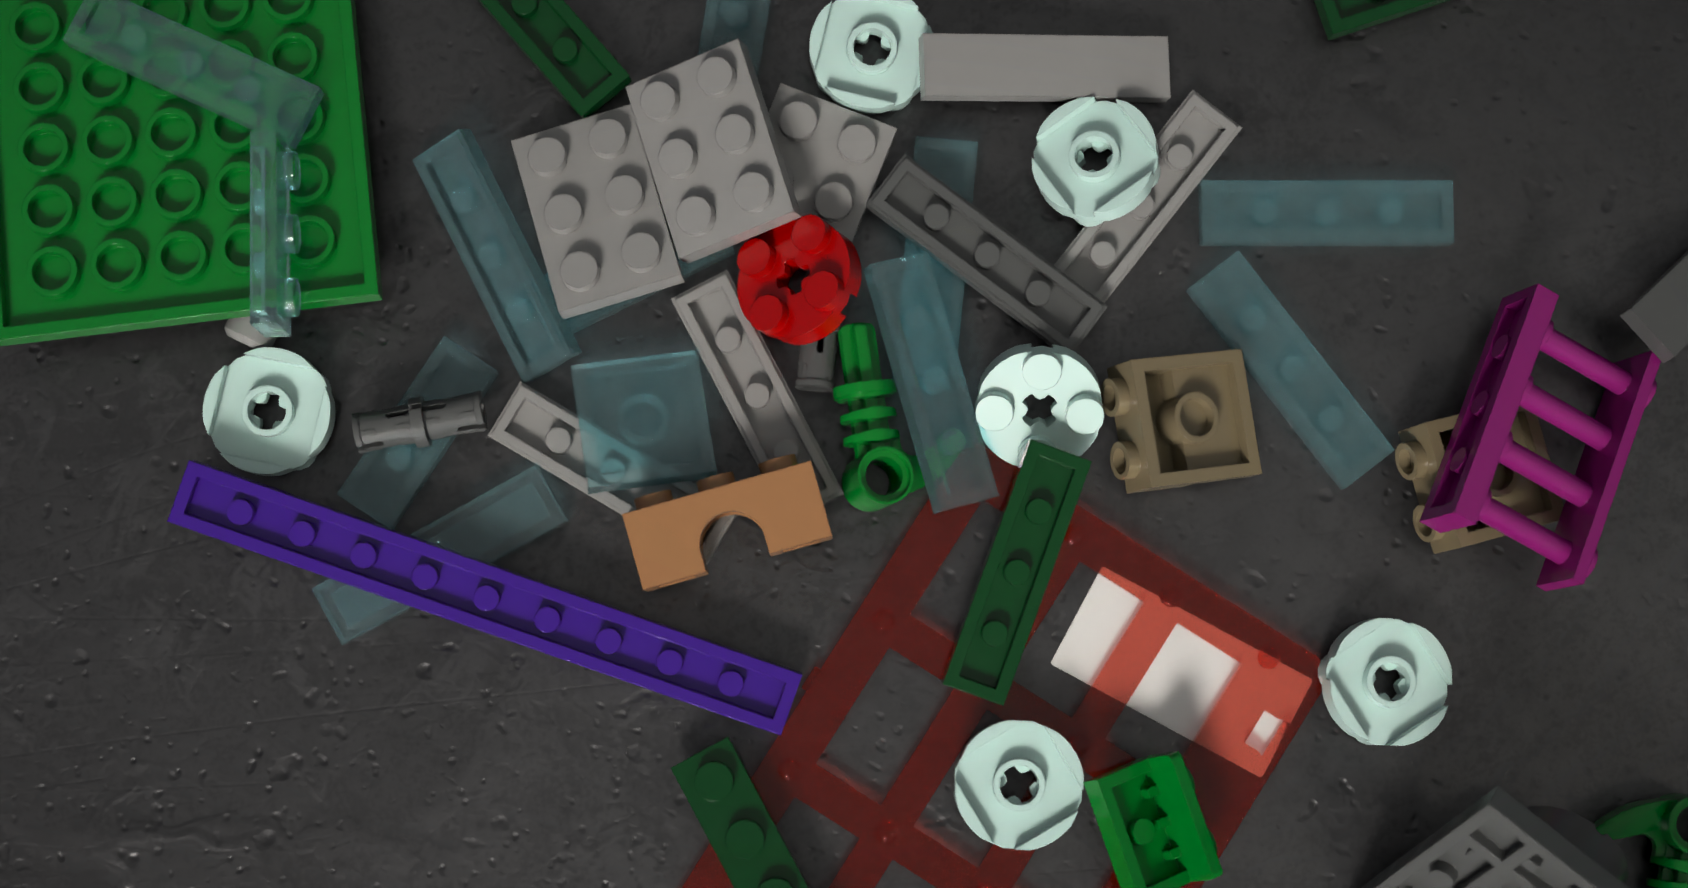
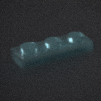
(273, 234)

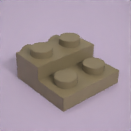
(1181, 420)
(1420, 458)

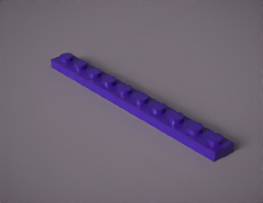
(484, 596)

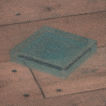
(642, 421)

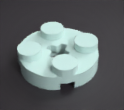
(841, 71)
(1093, 194)
(1040, 372)
(251, 380)
(1421, 690)
(1054, 793)

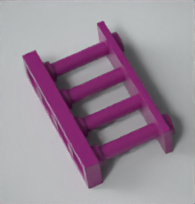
(1484, 438)

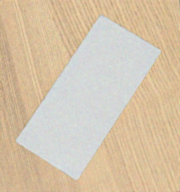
(1179, 683)

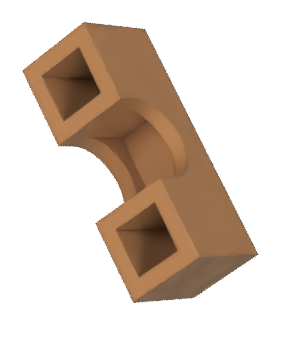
(671, 532)

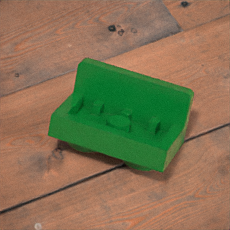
(1153, 823)

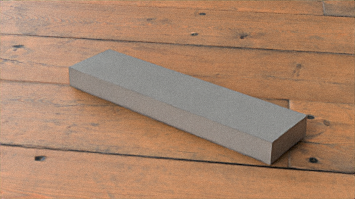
(1043, 67)
(1187, 151)
(750, 379)
(551, 439)

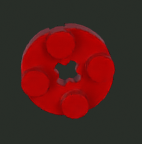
(770, 262)

